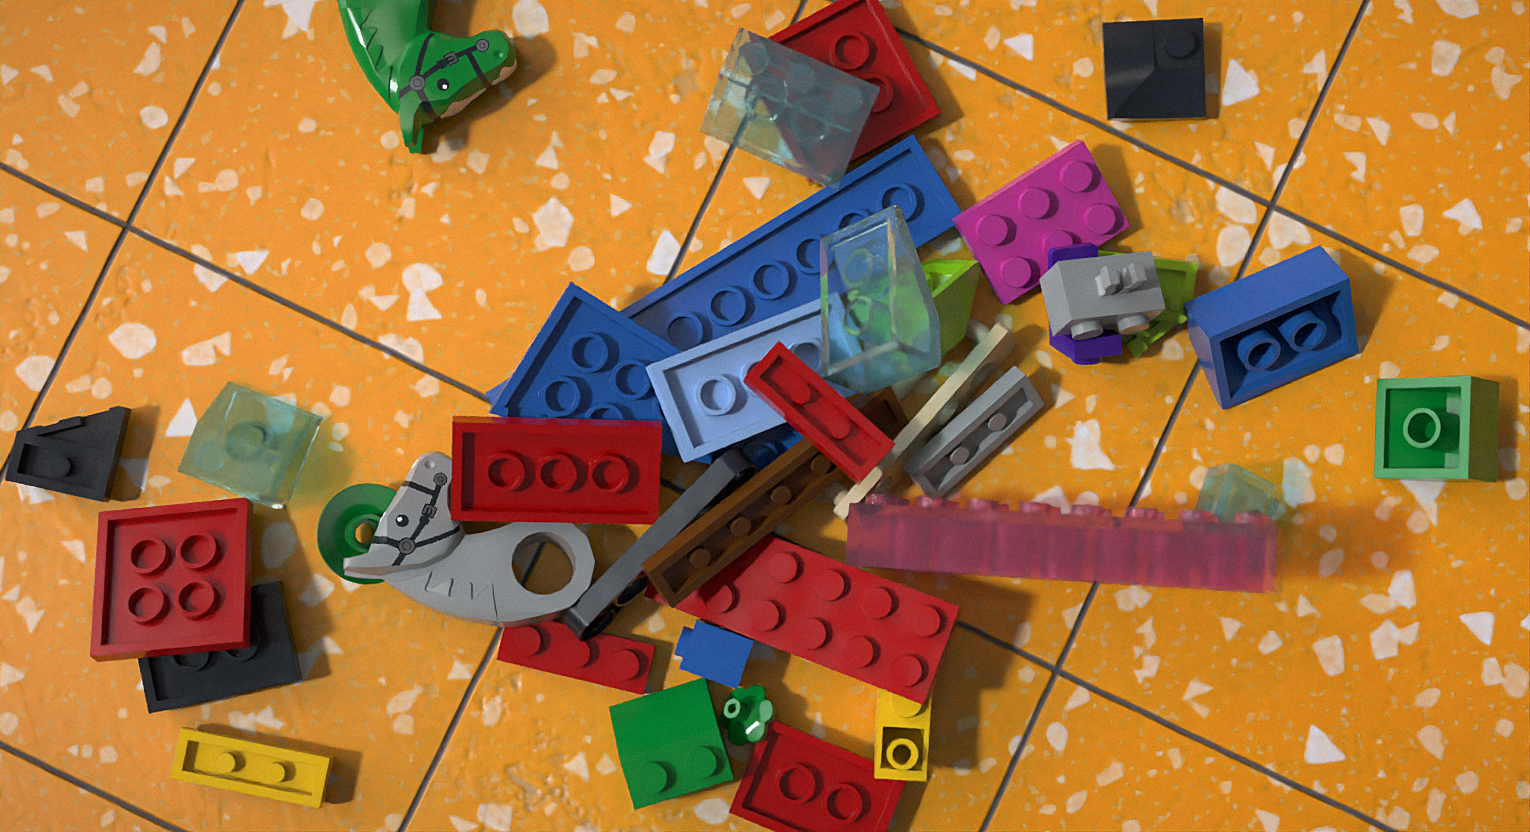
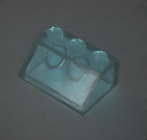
(789, 109)

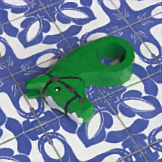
(421, 70)

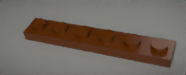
(757, 507)

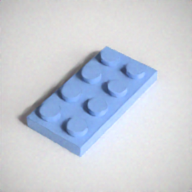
(705, 386)

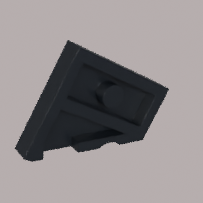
(71, 456)

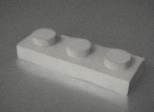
(974, 434)

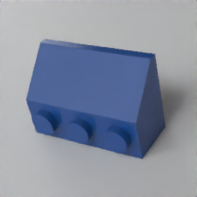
(1273, 326)

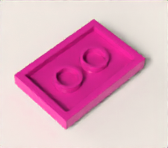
(1044, 208)

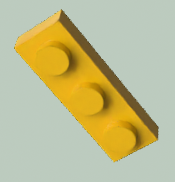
(251, 767)

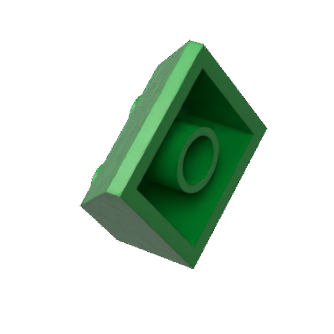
(1437, 429)
(670, 743)

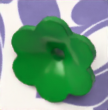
(747, 715)

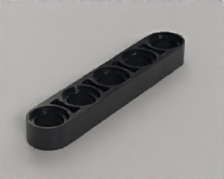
(626, 577)

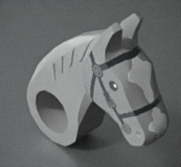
(461, 573)

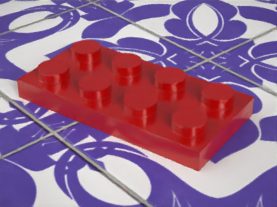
(555, 470)

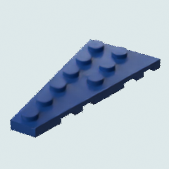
(593, 367)

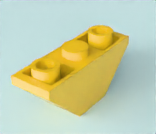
(901, 737)

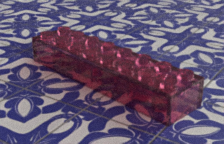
(1067, 547)

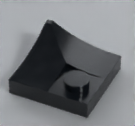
(1154, 70)

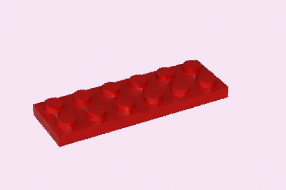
(830, 616)

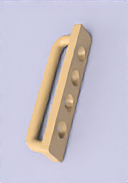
(992, 350)

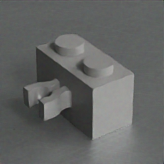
(1102, 295)

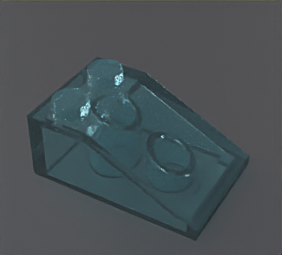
(875, 305)

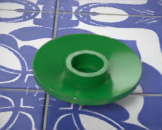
(341, 518)

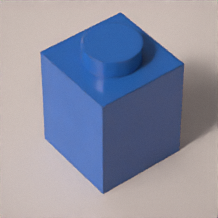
(714, 652)

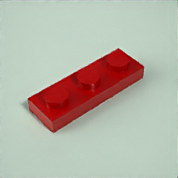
(818, 412)
(601, 661)

